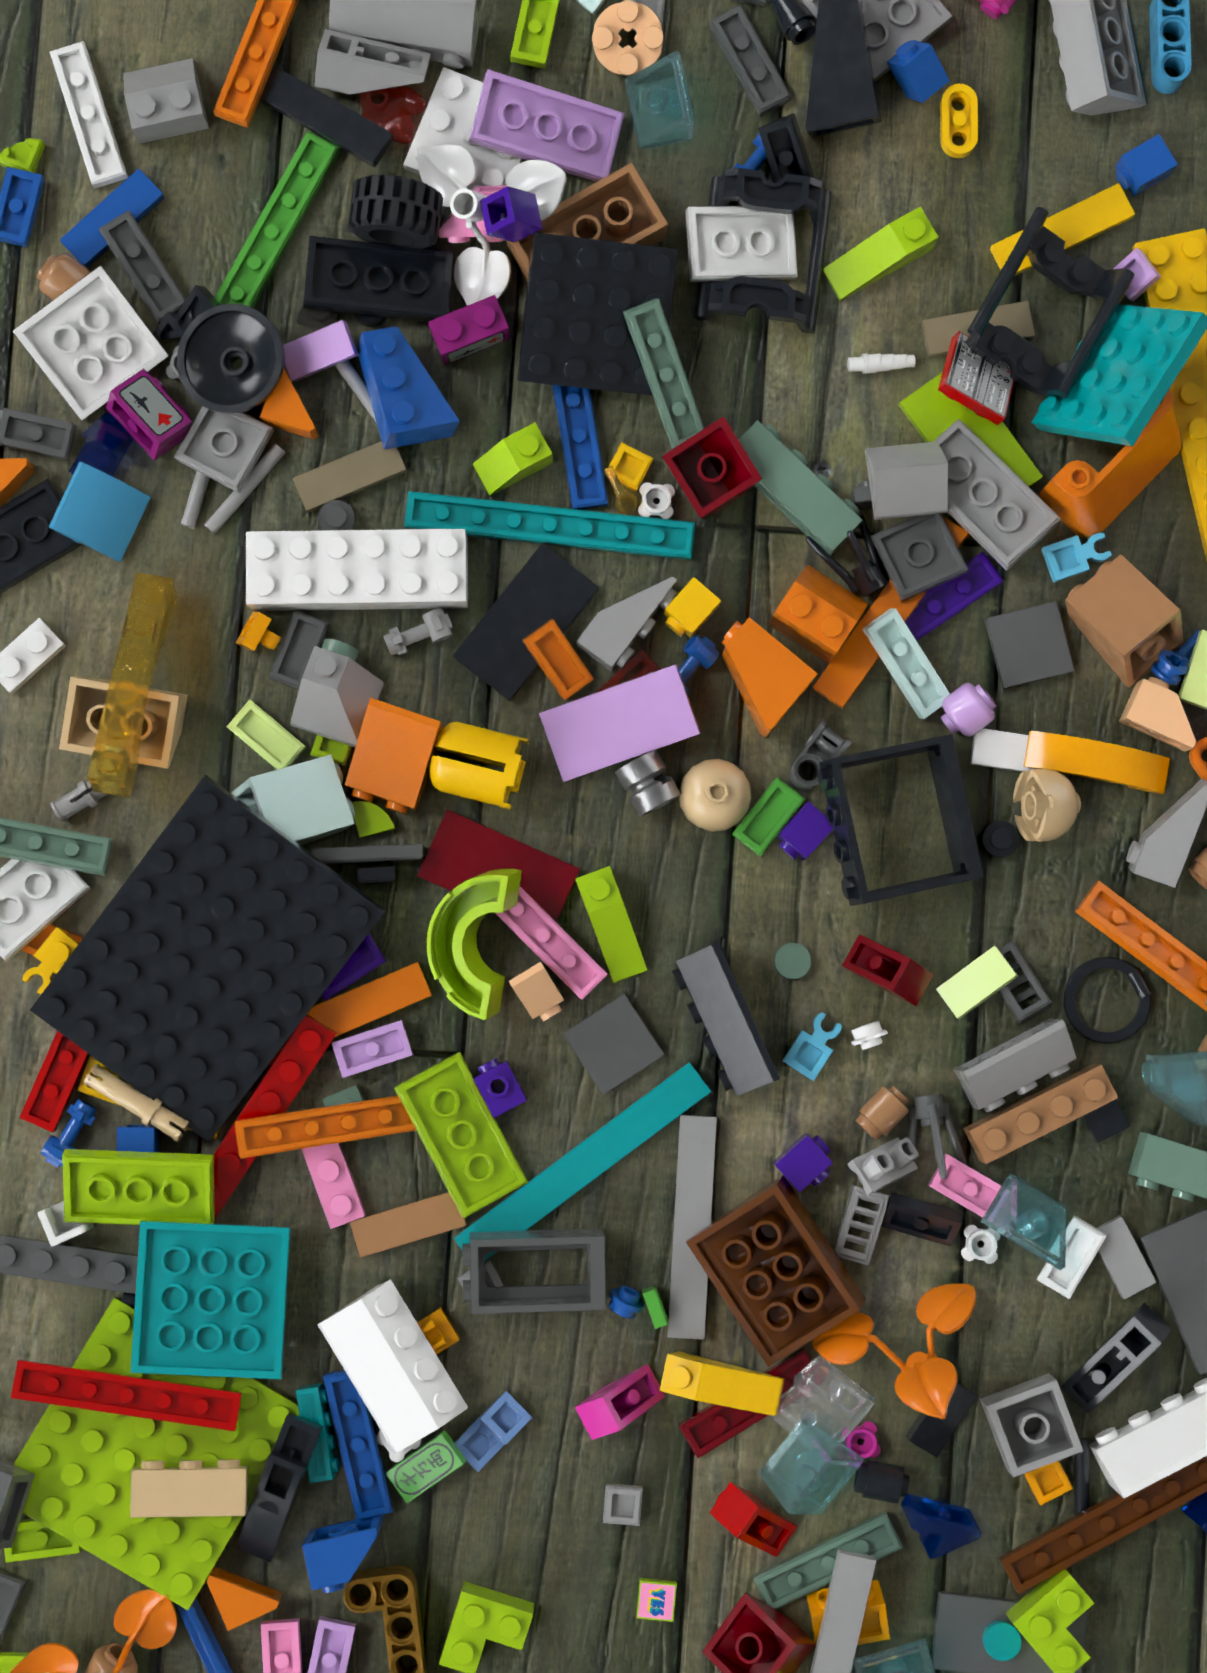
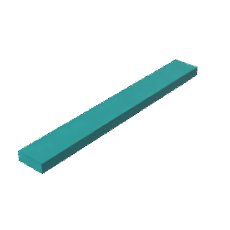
(551, 525)
(593, 1155)

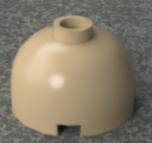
(715, 795)
(1047, 804)

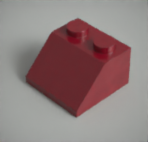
(712, 468)
(757, 1640)

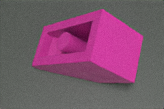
(619, 1402)

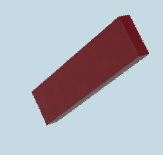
(720, 1423)

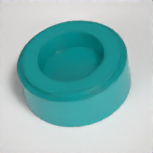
(1001, 1640)

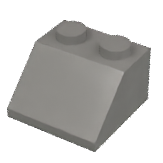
(164, 101)

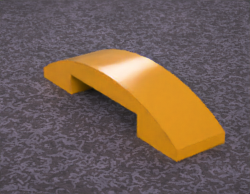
(1097, 761)

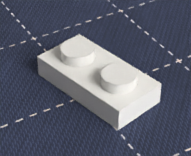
(28, 655)

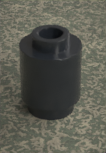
(881, 1481)

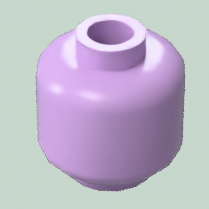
(968, 709)

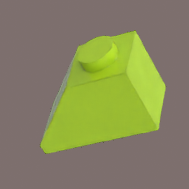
(513, 459)

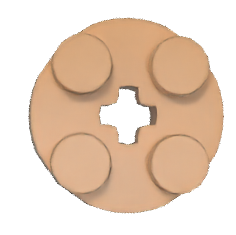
(606, 38)

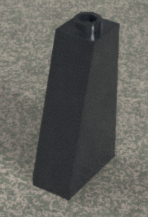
(842, 71)

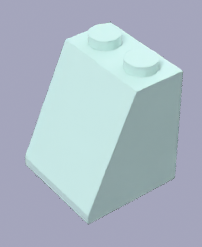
(301, 799)

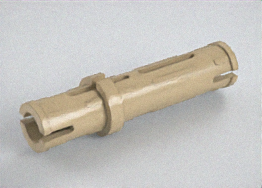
(137, 1103)

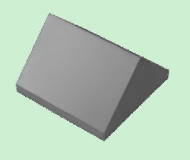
(907, 480)

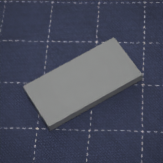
(992, 498)

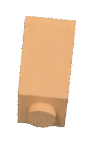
(1158, 714)
(537, 992)

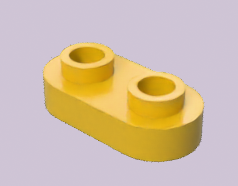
(959, 123)

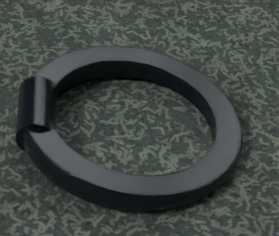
(1136, 979)

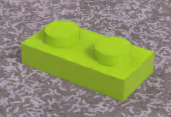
(534, 32)
(38, 1541)

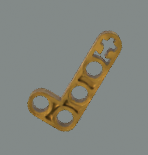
(392, 1606)

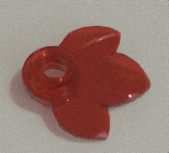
(395, 111)

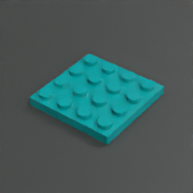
(1125, 375)
(210, 1300)

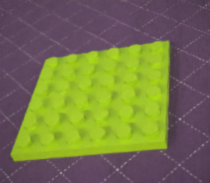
(87, 1460)

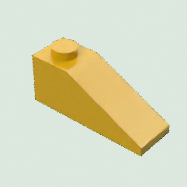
(721, 1383)

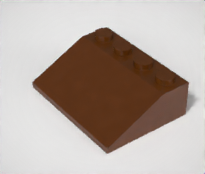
(776, 1271)

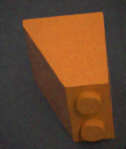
(817, 614)
(764, 673)
(393, 756)

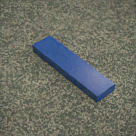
(580, 447)
(358, 1447)

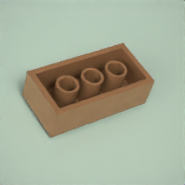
(608, 210)

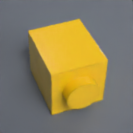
(691, 608)

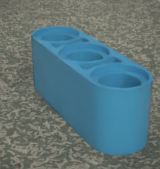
(1166, 53)

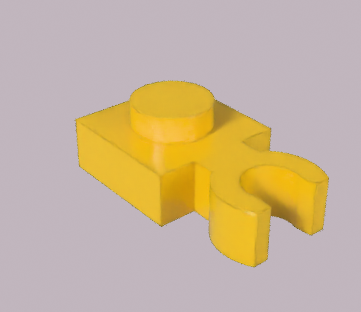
(52, 955)

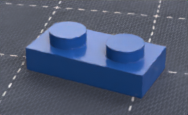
(19, 205)

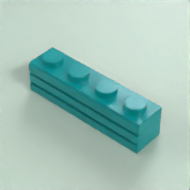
(313, 1407)

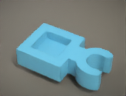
(1070, 558)
(809, 1051)

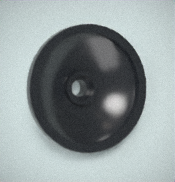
(212, 347)

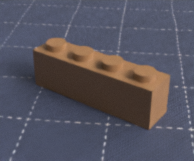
(1040, 1113)

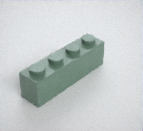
(797, 491)
(1170, 1164)

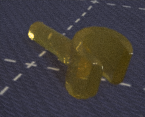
(619, 490)

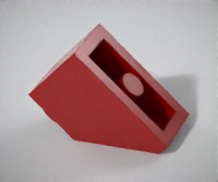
(752, 1520)

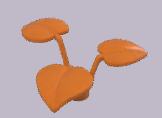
(924, 1379)
(140, 1616)

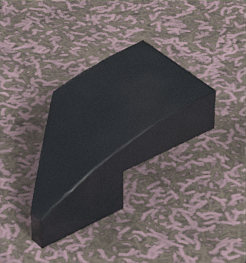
(174, 324)

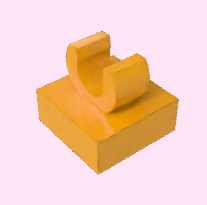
(256, 632)
(438, 1330)

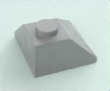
(334, 696)

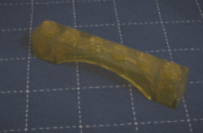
(121, 724)

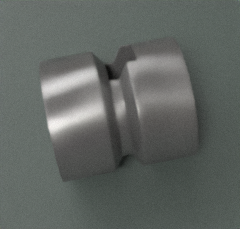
(648, 783)

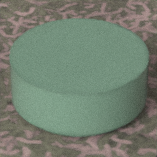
(340, 648)
(792, 961)

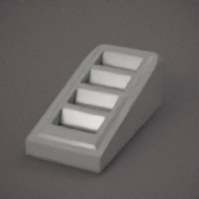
(881, 1200)

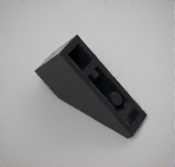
(1116, 1358)

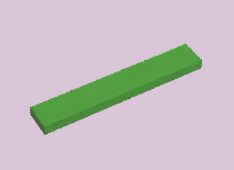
(278, 221)

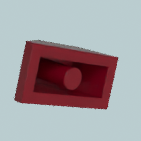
(888, 970)

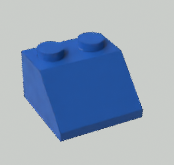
(337, 1550)

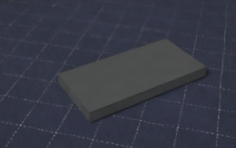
(1180, 1266)
(959, 1633)

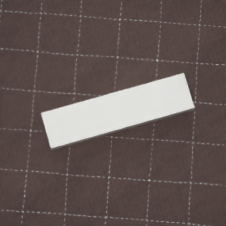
(88, 114)

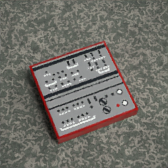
(975, 381)

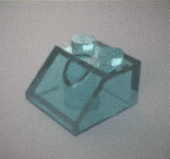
(1180, 1082)

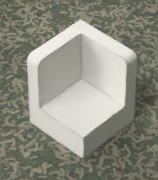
(55, 1227)

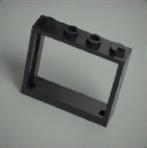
(953, 810)

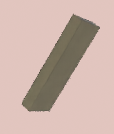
(940, 330)
(348, 475)

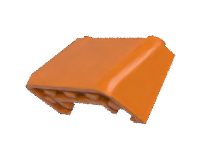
(1092, 499)

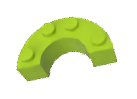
(453, 940)

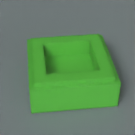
(655, 1306)

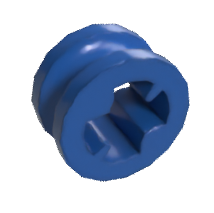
(1170, 667)

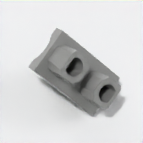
(885, 1164)

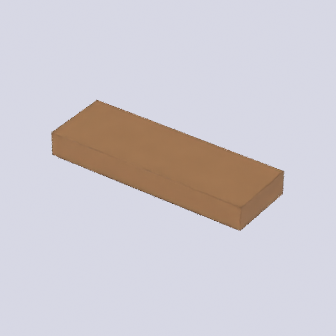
(406, 1224)

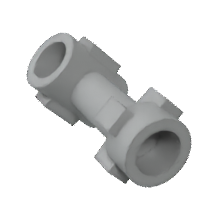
(436, 626)

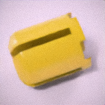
(472, 780)

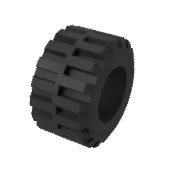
(395, 211)

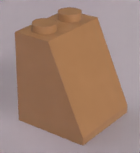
(1125, 618)

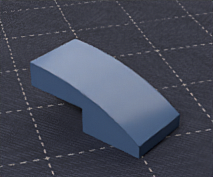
(492, 1430)

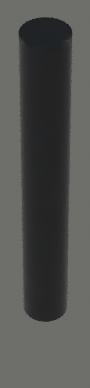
(1081, 1478)

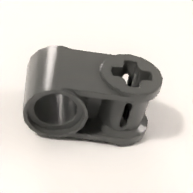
(820, 747)

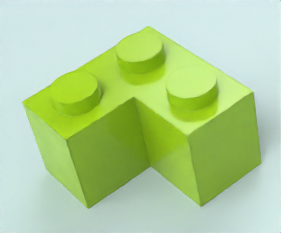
(483, 1616)
(1044, 1619)

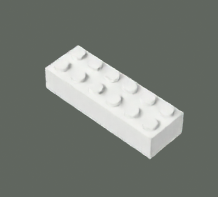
(356, 569)

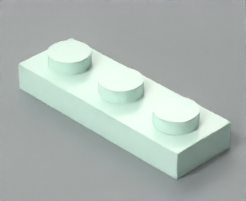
(906, 662)

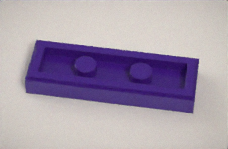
(953, 596)

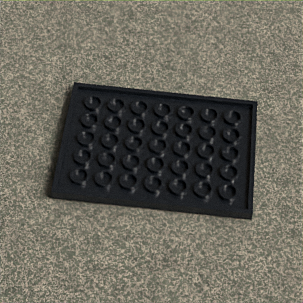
(207, 958)

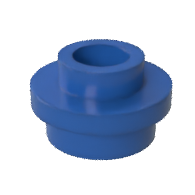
(626, 1302)

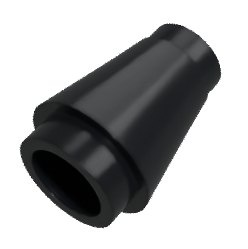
(795, 20)

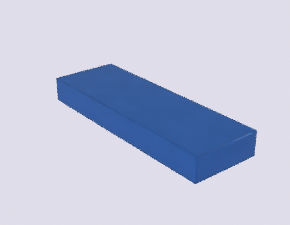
(134, 194)

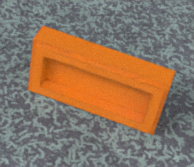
(558, 659)

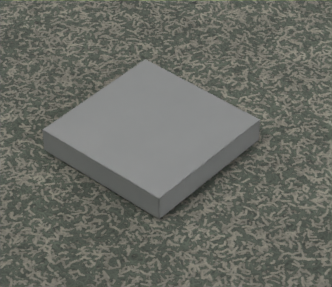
(224, 446)

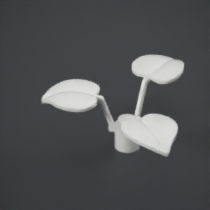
(451, 170)

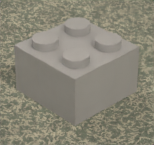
(1031, 1425)

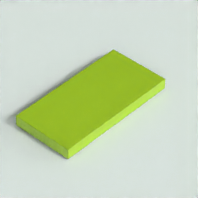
(934, 413)
(460, 1135)
(137, 1187)

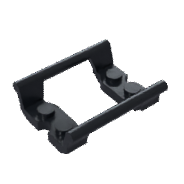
(1071, 274)
(773, 296)

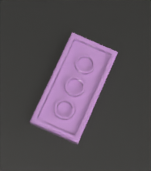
(545, 126)
(620, 723)

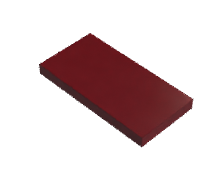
(470, 849)

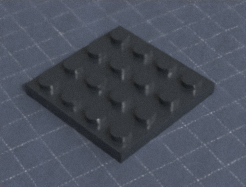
(576, 307)

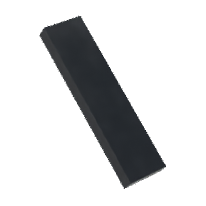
(326, 117)

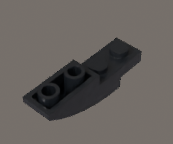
(279, 1487)

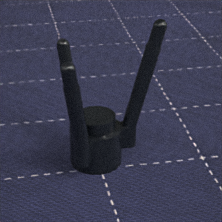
(867, 576)

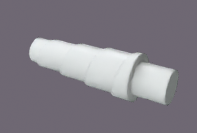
(879, 362)

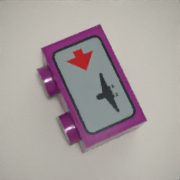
(469, 330)
(149, 414)

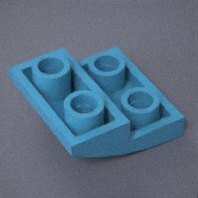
(99, 511)

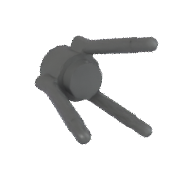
(932, 1112)

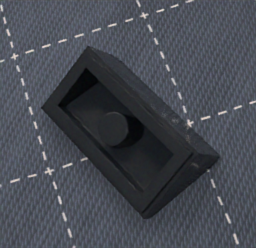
(785, 148)
(932, 1432)

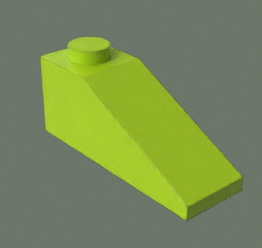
(882, 254)
(611, 924)

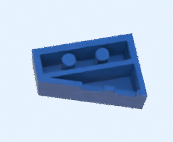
(401, 391)

